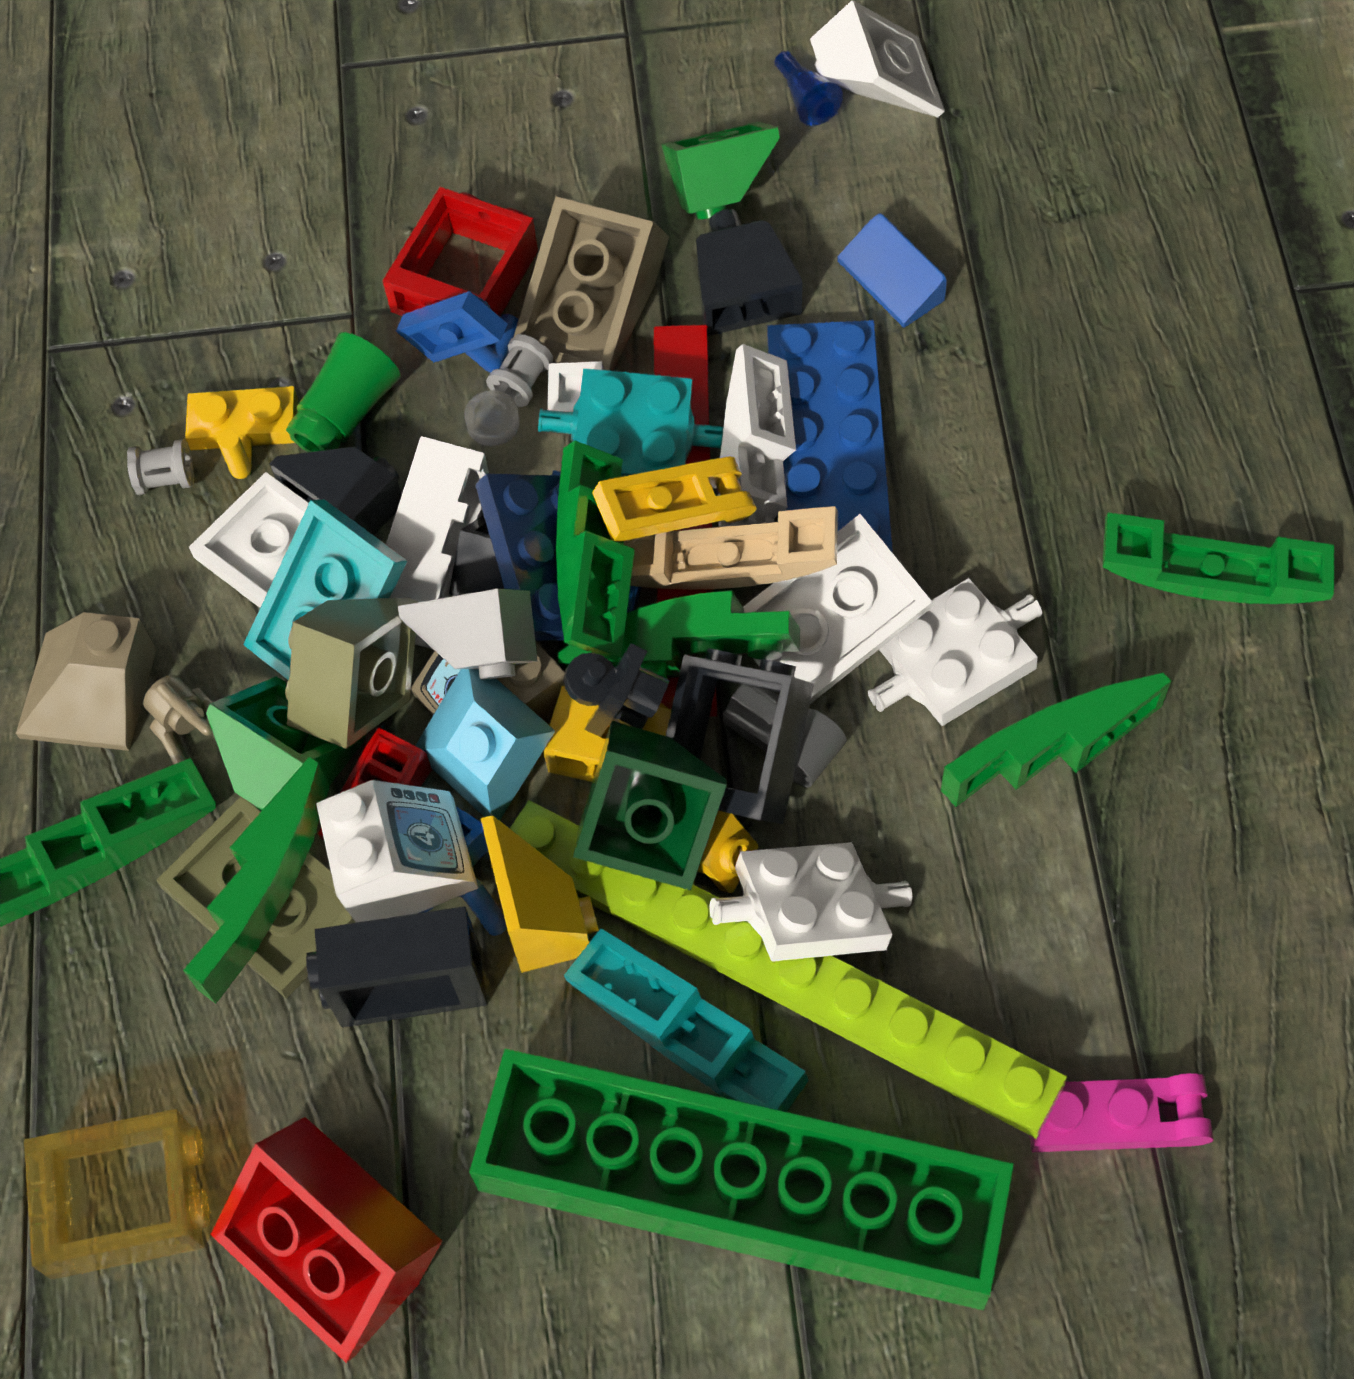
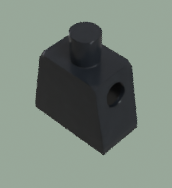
(744, 275)

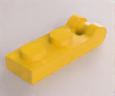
(673, 499)

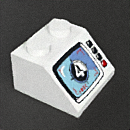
(394, 849)

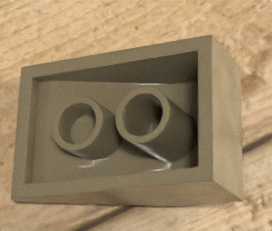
(590, 282)

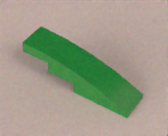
(590, 566)
(1069, 729)
(102, 839)
(270, 862)

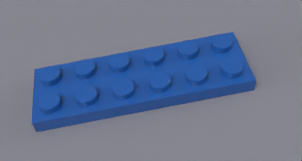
(835, 421)

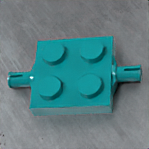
(635, 419)

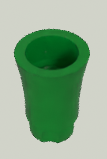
(342, 393)

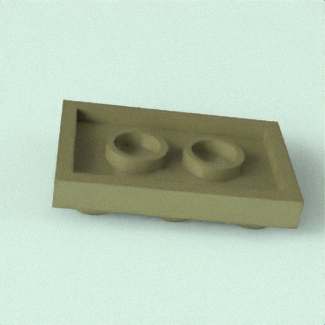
(312, 903)

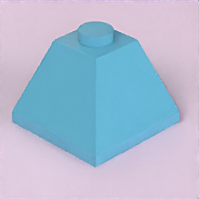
(484, 741)

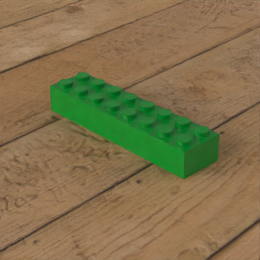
(744, 1178)

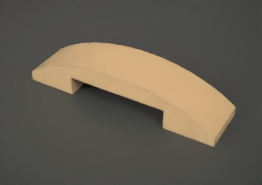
(738, 555)

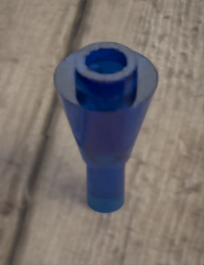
(813, 95)

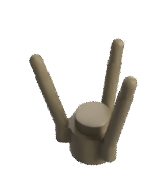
(176, 710)

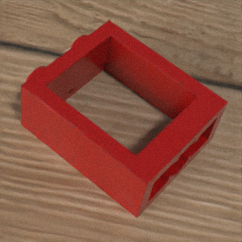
(467, 216)

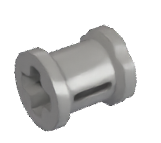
(520, 368)
(160, 467)

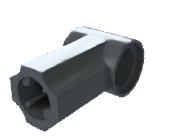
(752, 716)

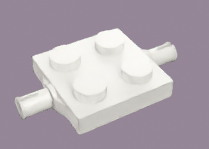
(958, 653)
(811, 901)

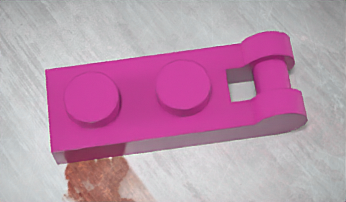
(1126, 1115)

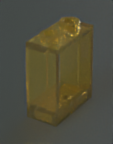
(50, 1200)

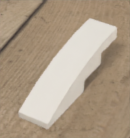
(759, 430)

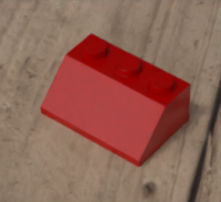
(324, 1236)

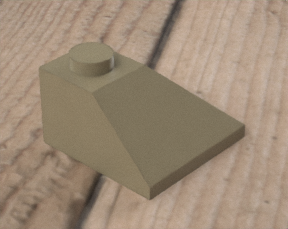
(89, 682)

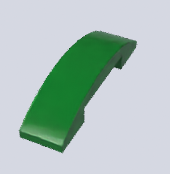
(1217, 569)

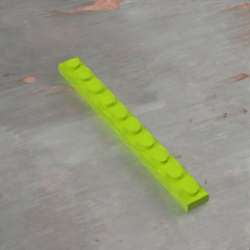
(816, 987)

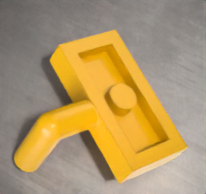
(239, 421)

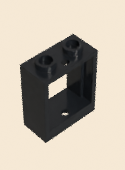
(692, 712)
(398, 967)

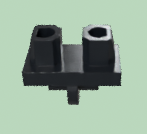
(621, 692)

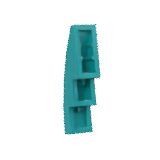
(683, 1025)

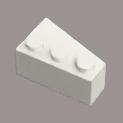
(431, 512)

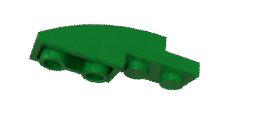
(697, 623)

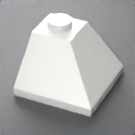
(876, 60)

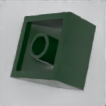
(649, 807)

